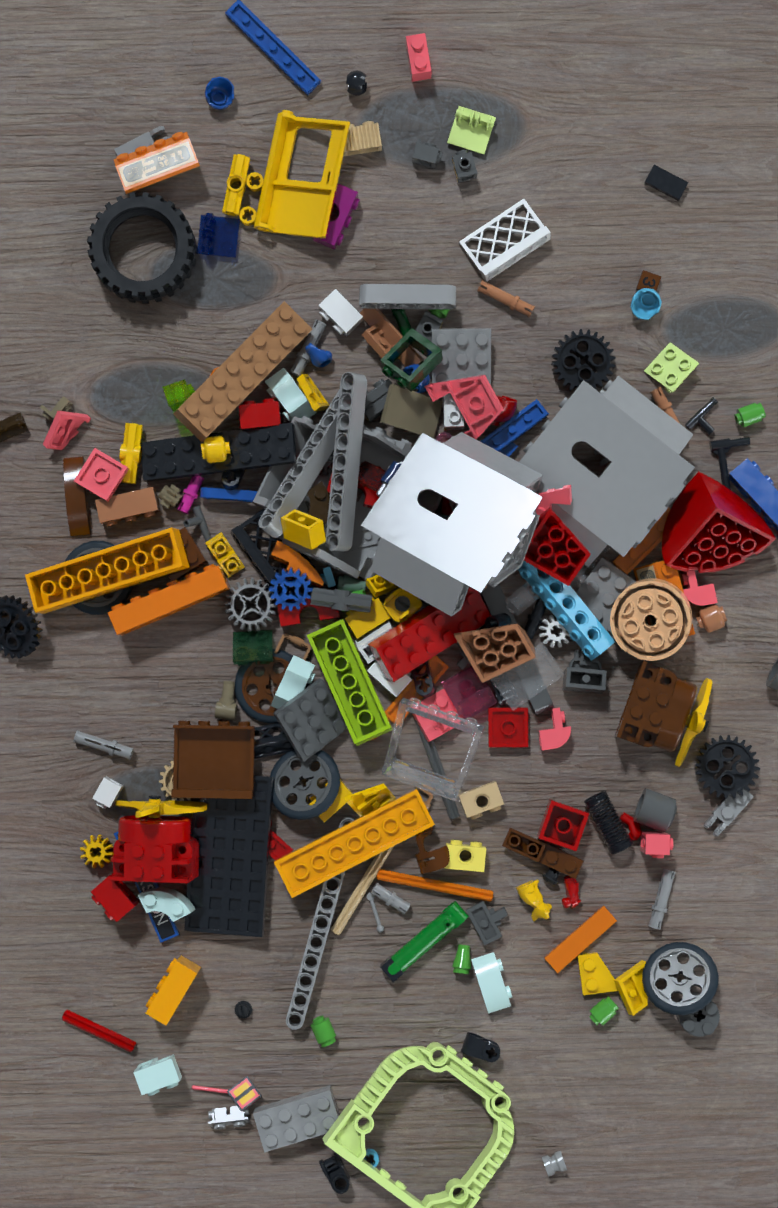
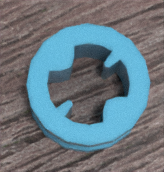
(375, 1156)

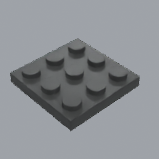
(311, 719)

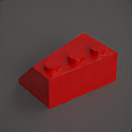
(556, 549)

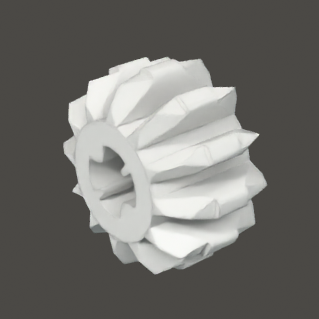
(552, 637)

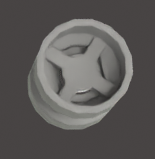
(554, 1163)

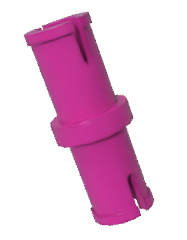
(190, 494)

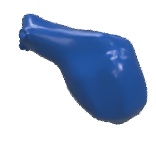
(319, 357)

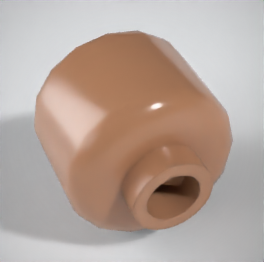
(712, 618)

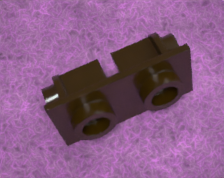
(12, 427)

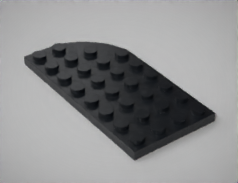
(232, 863)

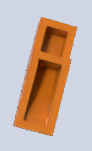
(291, 558)

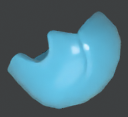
(645, 303)

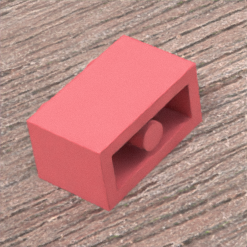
(418, 57)

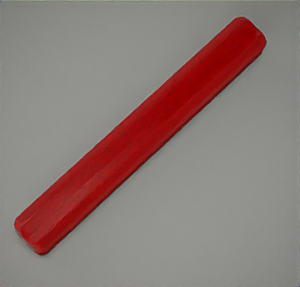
(98, 1030)

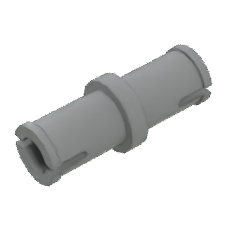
(390, 898)

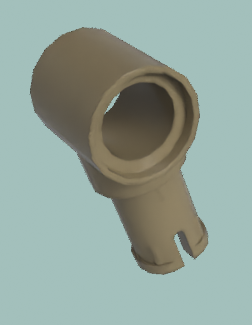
(226, 706)

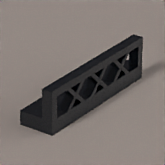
(271, 745)

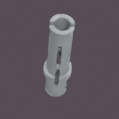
(302, 356)
(125, 752)
(659, 907)

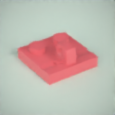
(101, 474)
(430, 728)

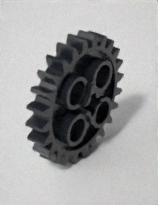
(595, 347)
(21, 621)
(739, 780)

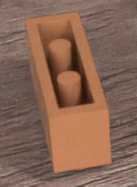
(128, 506)

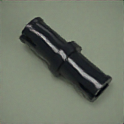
(535, 618)

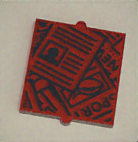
(370, 476)

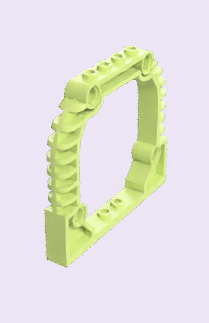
(348, 1137)

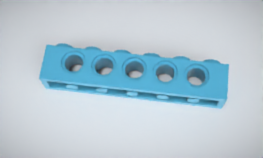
(574, 609)

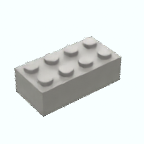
(296, 1118)

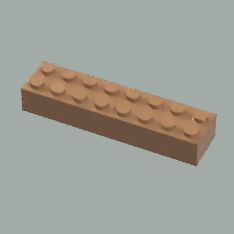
(242, 371)

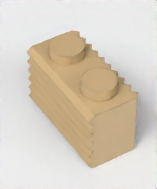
(363, 139)

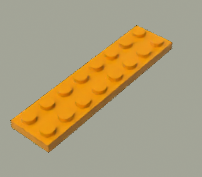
(354, 843)

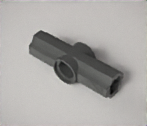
(341, 600)

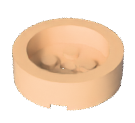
(653, 598)

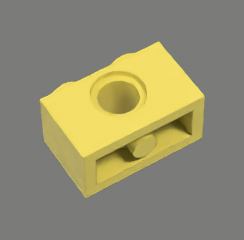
(474, 863)

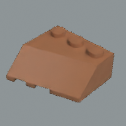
(496, 649)

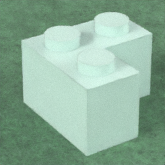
(157, 1074)

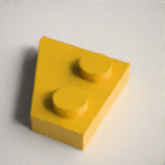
(312, 393)
(369, 799)
(594, 975)
(631, 988)

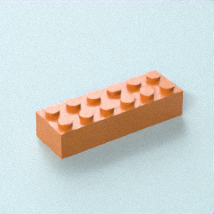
(168, 601)

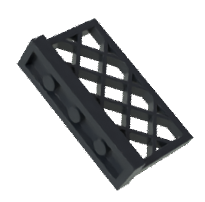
(256, 555)

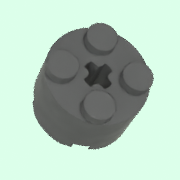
(702, 1025)

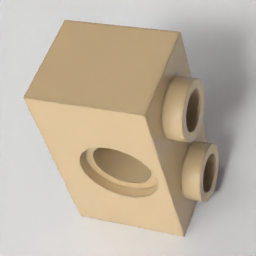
(469, 798)

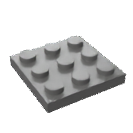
(464, 353)
(602, 589)

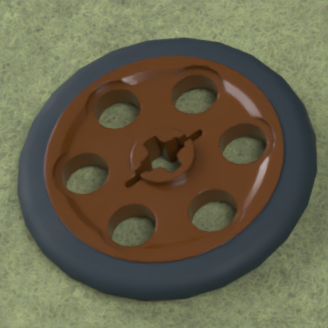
(246, 676)

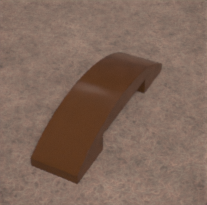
(75, 498)

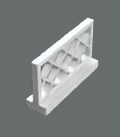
(512, 254)

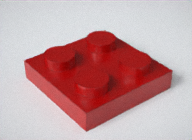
(508, 727)

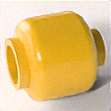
(215, 449)

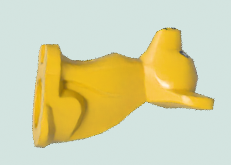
(531, 895)

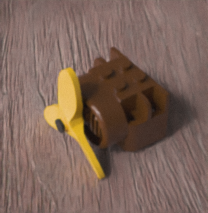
(661, 709)

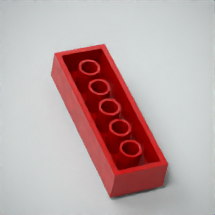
(426, 636)

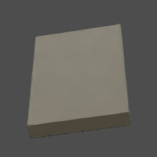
(411, 411)

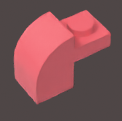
(697, 594)
(555, 736)

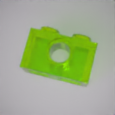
(177, 393)

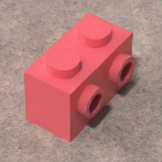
(656, 843)

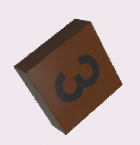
(648, 280)

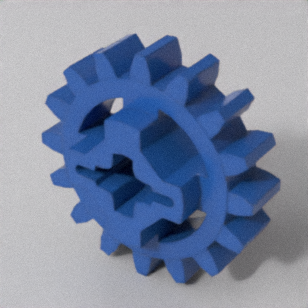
(296, 595)

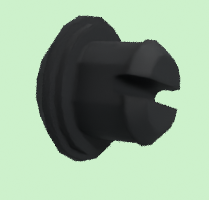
(551, 877)
(243, 1009)

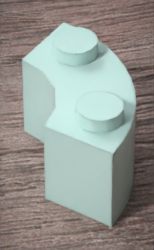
(289, 395)
(294, 681)
(166, 901)
(491, 982)

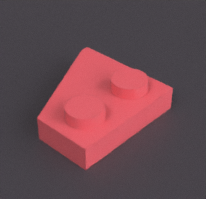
(64, 429)

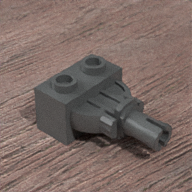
(584, 674)

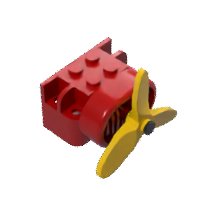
(156, 845)

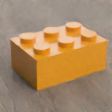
(172, 989)

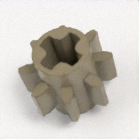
(170, 496)

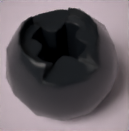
(356, 83)

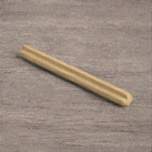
(360, 891)

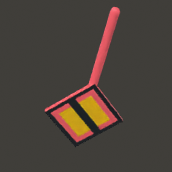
(242, 1093)

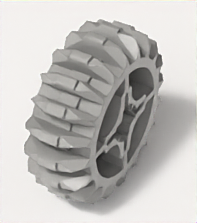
(240, 618)

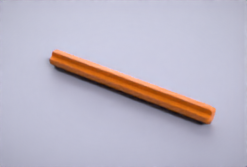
(435, 885)

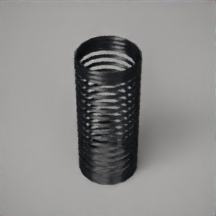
(616, 846)

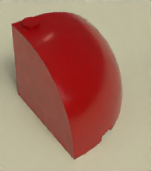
(711, 528)

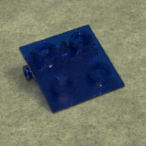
(218, 236)

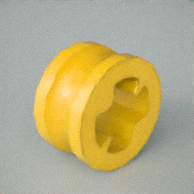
(254, 175)
(242, 214)

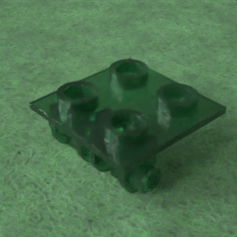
(252, 646)

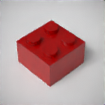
(260, 414)
(562, 825)
(115, 898)

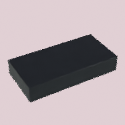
(666, 182)

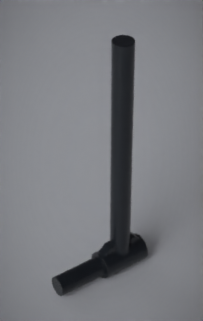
(721, 447)

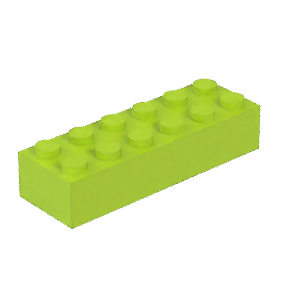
(349, 682)

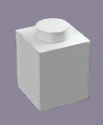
(107, 792)

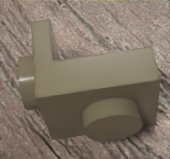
(63, 405)

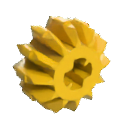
(96, 859)

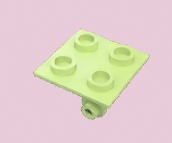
(471, 130)
(671, 367)

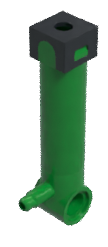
(448, 920)

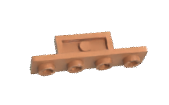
(384, 336)

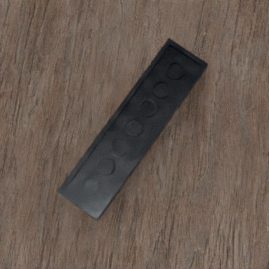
(248, 450)

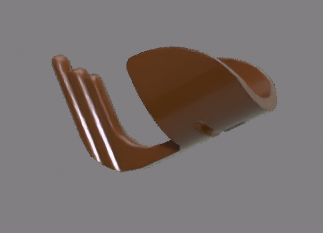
(441, 854)

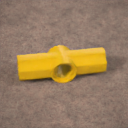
(238, 173)
(131, 451)

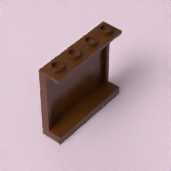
(213, 760)

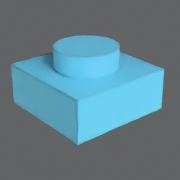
(328, 577)

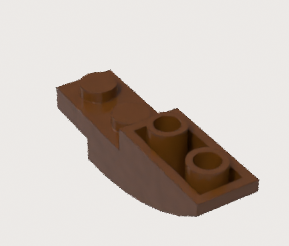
(543, 853)

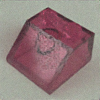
(468, 693)

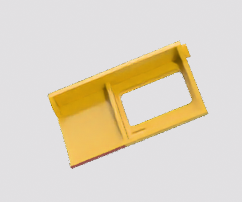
(297, 205)

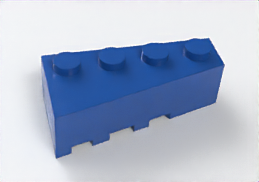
(759, 489)

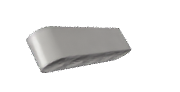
(407, 296)

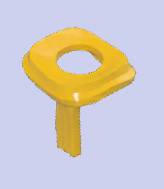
(398, 616)

